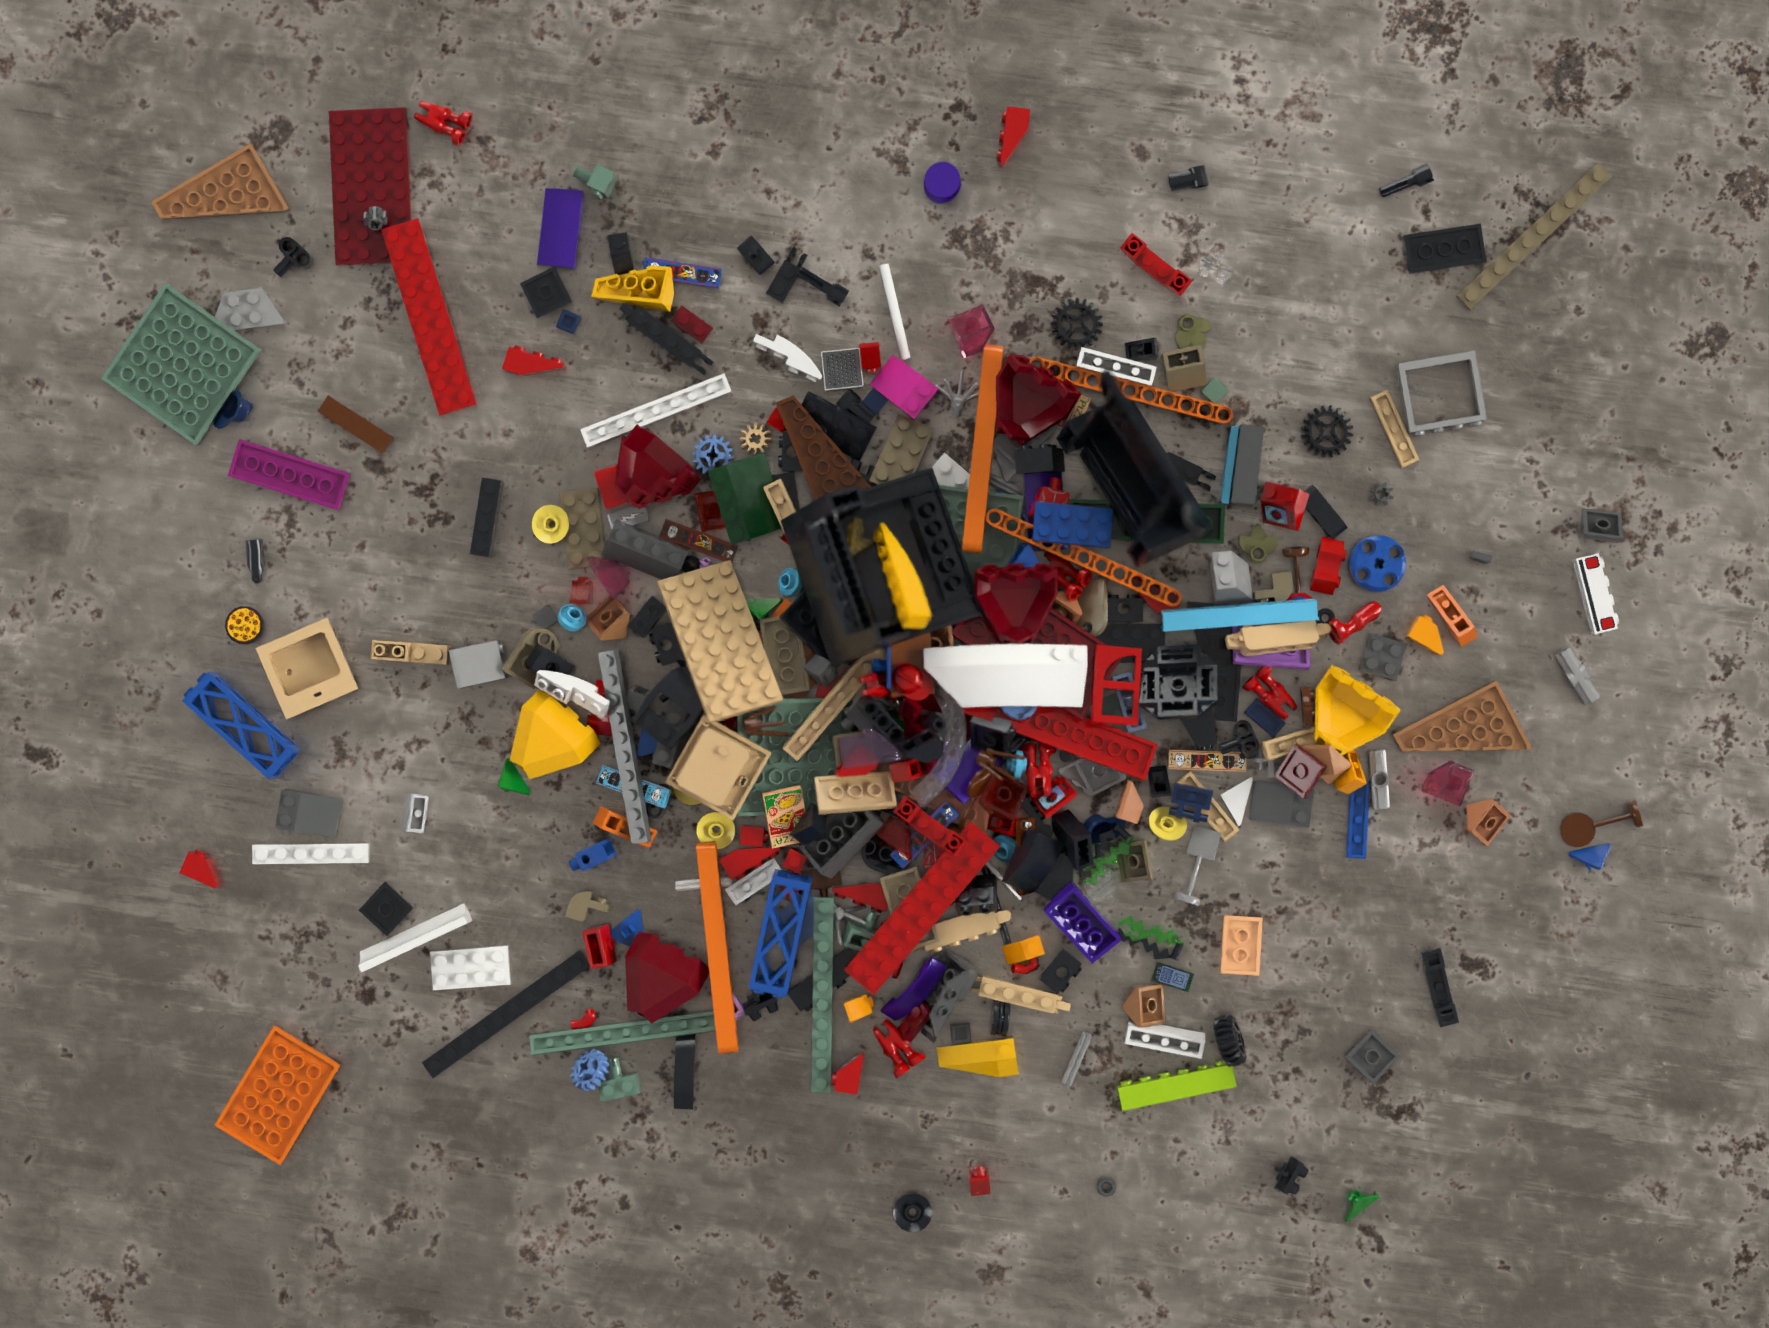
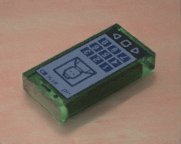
(1172, 976)

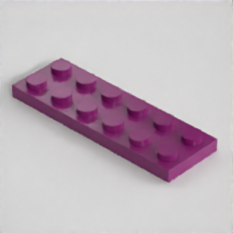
(289, 474)

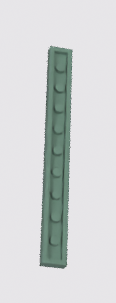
(822, 994)
(622, 1033)

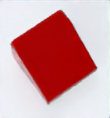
(775, 421)

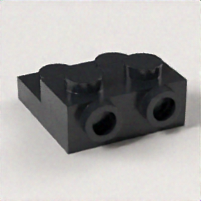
(995, 734)
(978, 896)

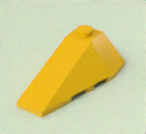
(645, 288)
(985, 1057)

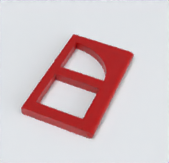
(1104, 658)

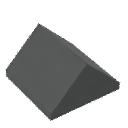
(1601, 526)

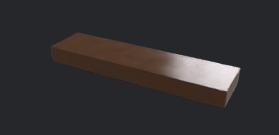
(355, 424)

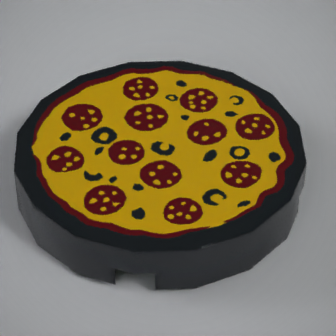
(244, 625)

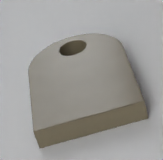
(1093, 606)
(516, 663)

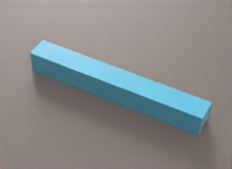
(1239, 615)

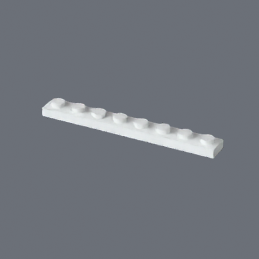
(656, 410)

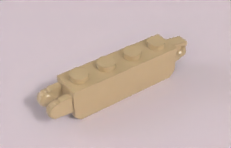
(1277, 637)
(966, 927)
(1020, 995)

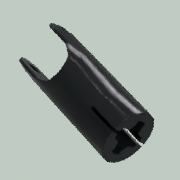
(255, 558)

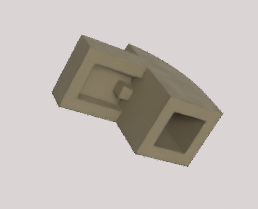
(1281, 588)
(580, 904)

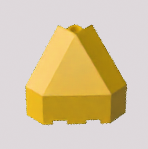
(1349, 711)
(550, 737)

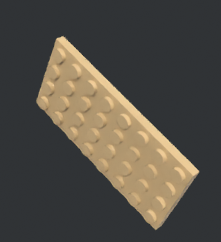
(719, 641)

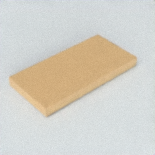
(855, 793)

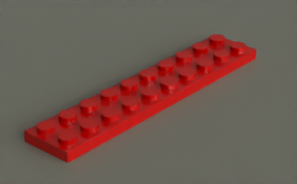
(429, 316)
(1081, 738)
(920, 910)

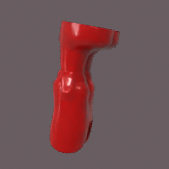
(436, 121)
(1082, 576)
(1341, 631)
(875, 688)
(1277, 693)
(1038, 775)
(892, 1043)

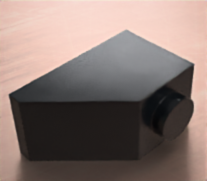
(620, 253)
(923, 747)

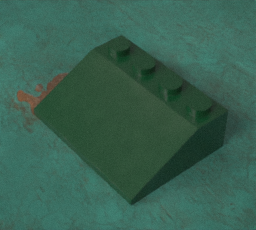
(743, 499)

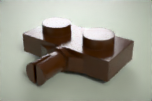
(1307, 697)
(822, 882)

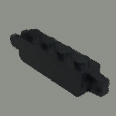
(664, 337)

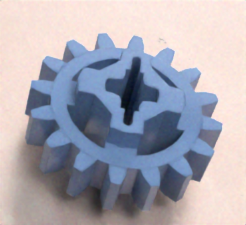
(704, 454)
(589, 1070)

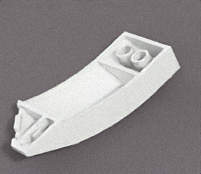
(1010, 674)

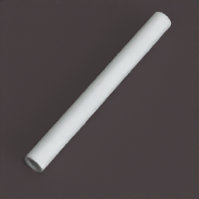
(894, 311)

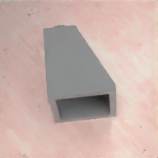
(1230, 579)
(478, 664)

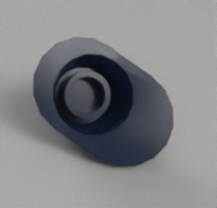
(234, 410)
(1099, 824)

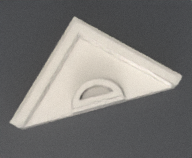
(1237, 798)

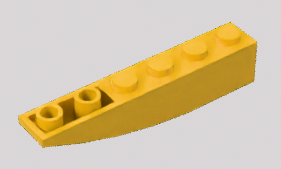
(902, 580)

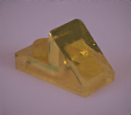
(854, 540)

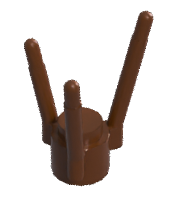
(753, 725)
(986, 760)

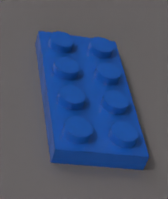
(1072, 525)

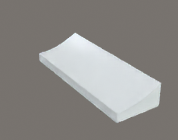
(414, 937)

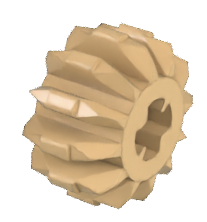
(753, 445)

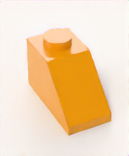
(1426, 634)
(1353, 777)
(1023, 949)
(859, 1006)

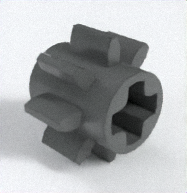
(375, 218)
(1376, 496)

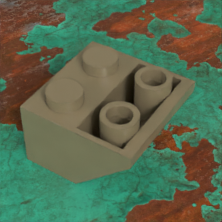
(1184, 368)

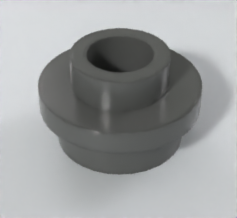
(1110, 1191)

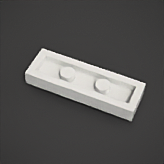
(752, 882)

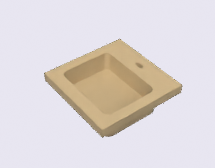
(305, 665)
(715, 765)

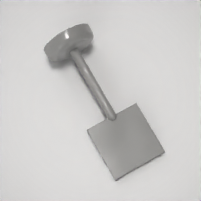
(1203, 845)

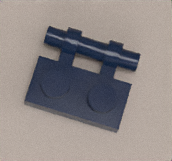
(1193, 797)

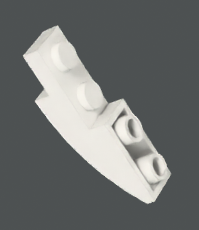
(797, 359)
(569, 688)

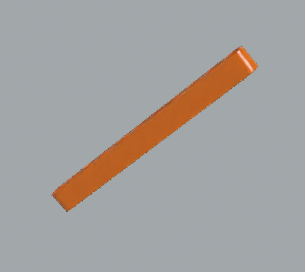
(1139, 389)
(982, 450)
(1091, 564)
(717, 947)

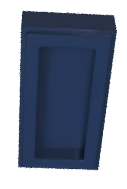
(1264, 717)

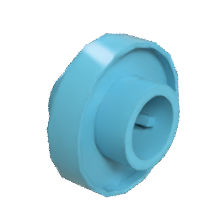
(790, 582)
(572, 617)
(1016, 766)
(1007, 846)

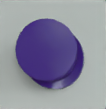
(942, 182)

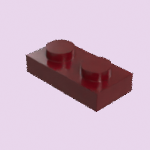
(692, 324)
(914, 1022)

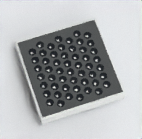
(842, 369)

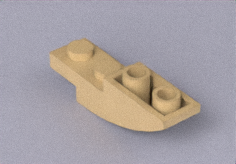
(410, 652)

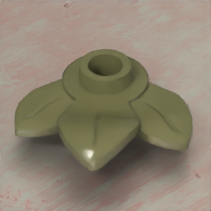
(1194, 334)
(1258, 541)

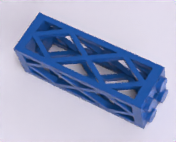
(198, 694)
(769, 981)

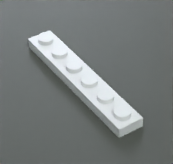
(310, 853)

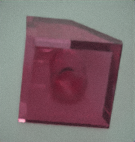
(971, 330)
(611, 574)
(1448, 782)

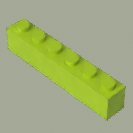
(1176, 1086)

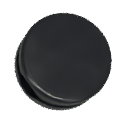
(999, 1018)

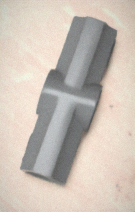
(1577, 676)
(1377, 766)

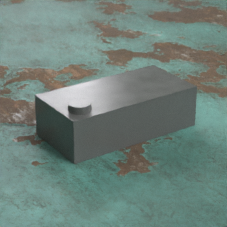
(1246, 466)

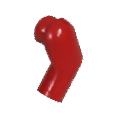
(1027, 968)
(587, 1020)

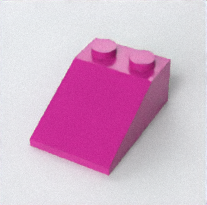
(904, 387)

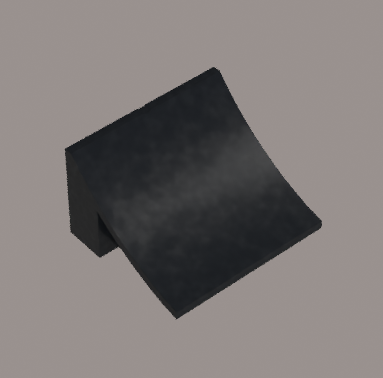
(1135, 475)
(853, 593)

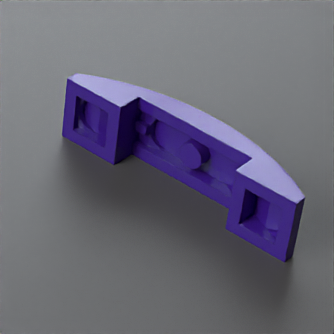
(917, 992)

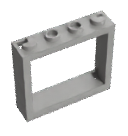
(1436, 427)

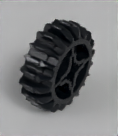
(1069, 318)
(1333, 438)
(1229, 1040)

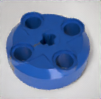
(1377, 563)

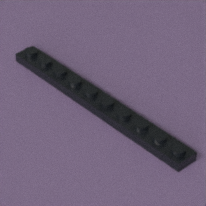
(506, 1014)

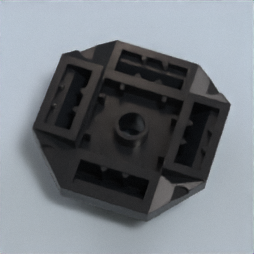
(1174, 667)

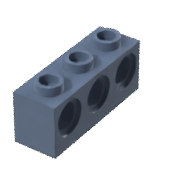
(1125, 702)

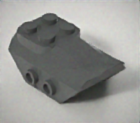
(951, 988)

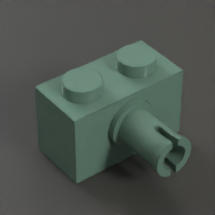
(599, 181)
(856, 934)
(618, 1084)

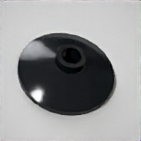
(914, 1222)

